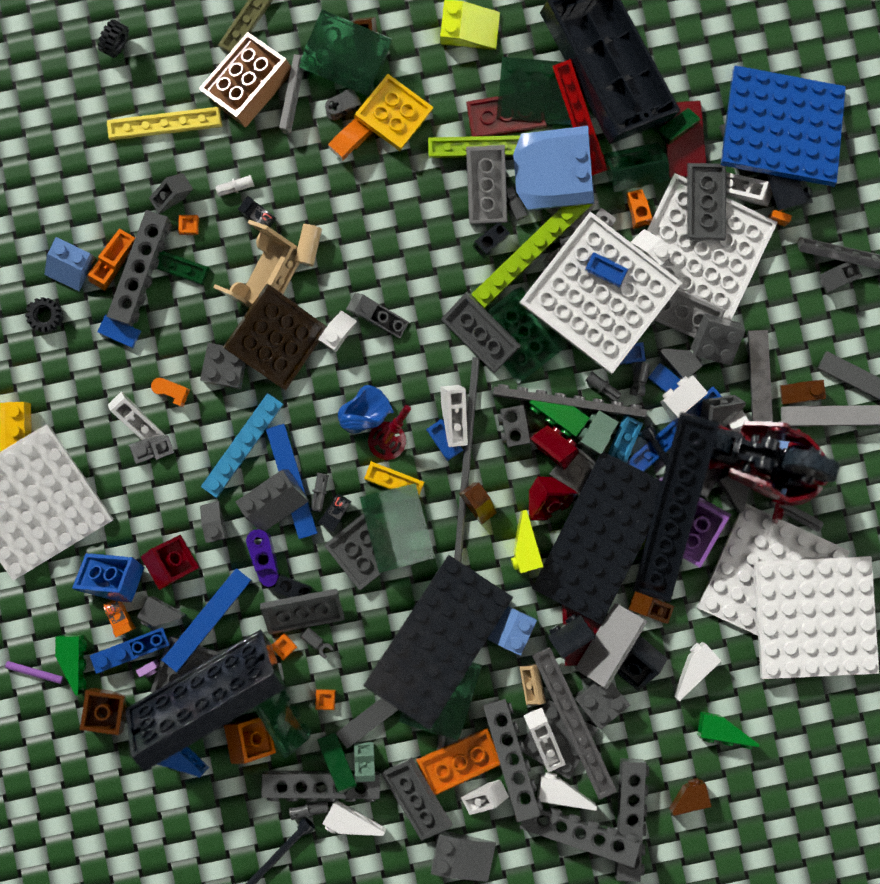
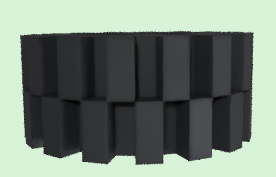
(113, 38)
(56, 315)

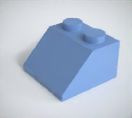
(68, 264)
(513, 630)

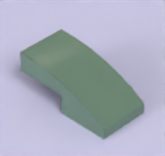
(364, 762)

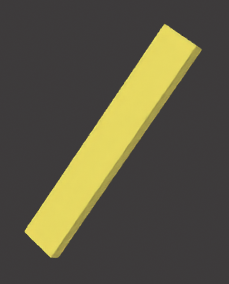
(164, 123)

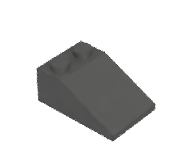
(462, 857)

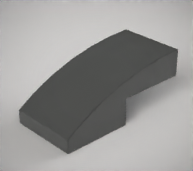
(151, 447)

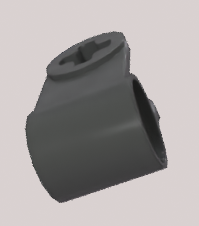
(345, 103)

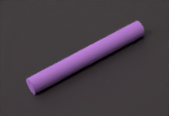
(34, 672)

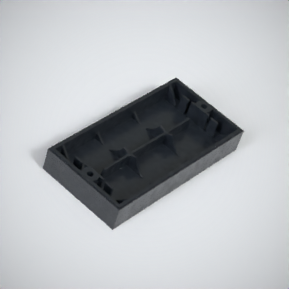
(611, 65)
(203, 700)

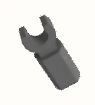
(516, 204)
(640, 379)
(315, 641)

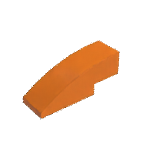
(349, 139)
(111, 259)

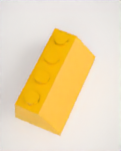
(14, 422)

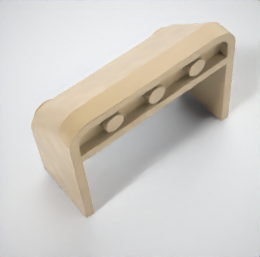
(273, 268)

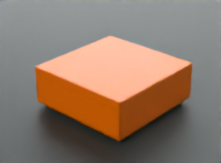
(782, 218)
(188, 225)
(284, 646)
(325, 699)

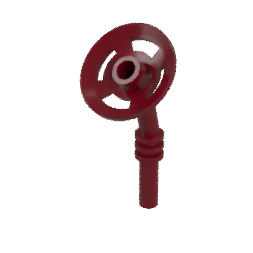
(389, 430)

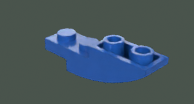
(129, 650)

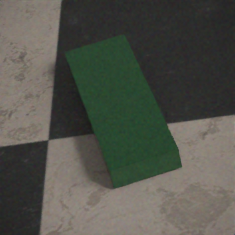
(182, 268)
(336, 763)

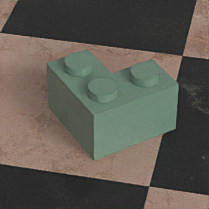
(598, 433)

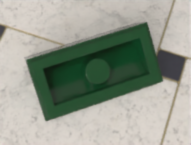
(679, 126)

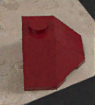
(548, 496)

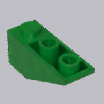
(564, 416)
(70, 656)
(716, 727)

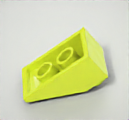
(469, 25)
(525, 548)

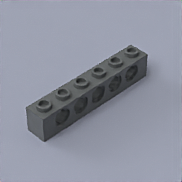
(150, 222)
(631, 768)
(271, 791)
(522, 811)
(588, 843)

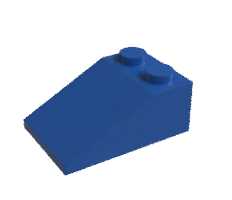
(109, 576)
(186, 762)

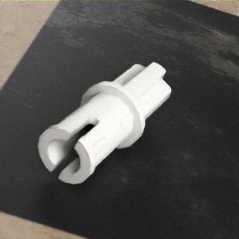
(234, 186)

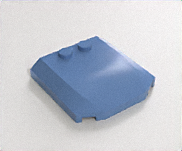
(554, 168)

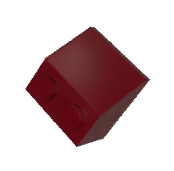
(555, 446)
(169, 562)

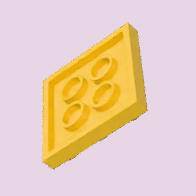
(393, 112)

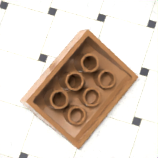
(246, 79)

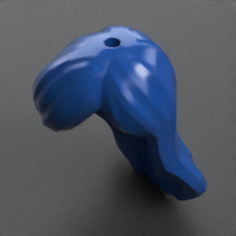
(364, 410)

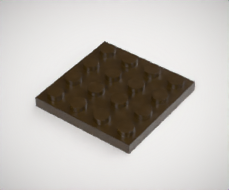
(275, 337)

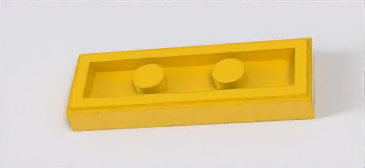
(390, 478)

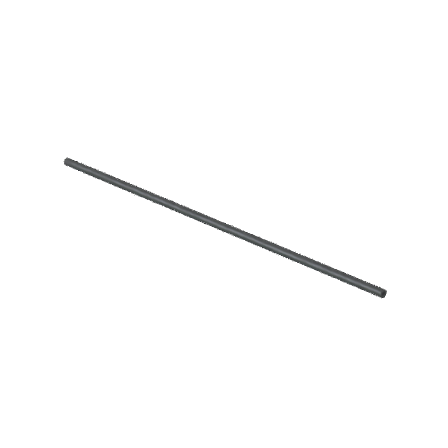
(465, 475)

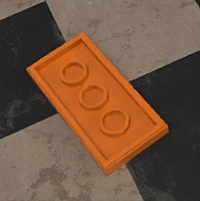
(459, 761)

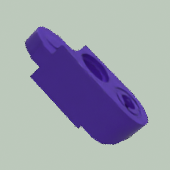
(267, 573)

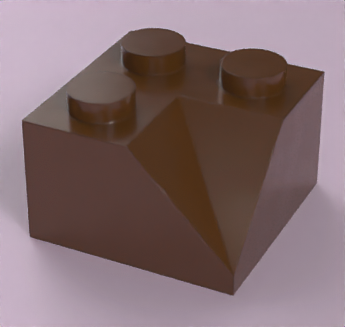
(103, 711)

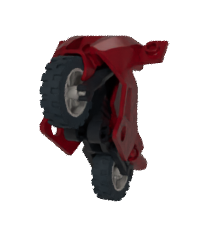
(758, 454)

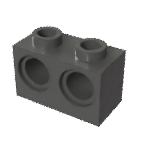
(519, 426)

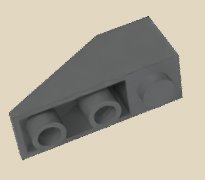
(377, 315)

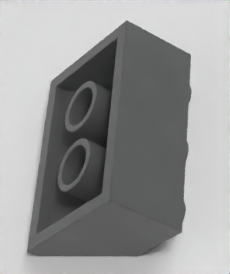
(272, 500)

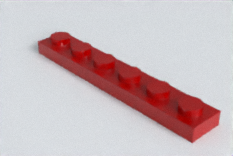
(578, 110)

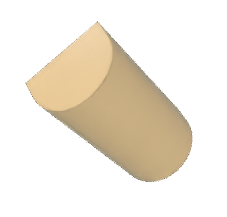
(308, 245)
(532, 684)

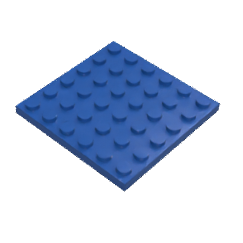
(783, 126)

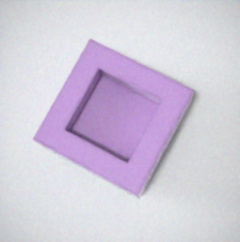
(148, 669)

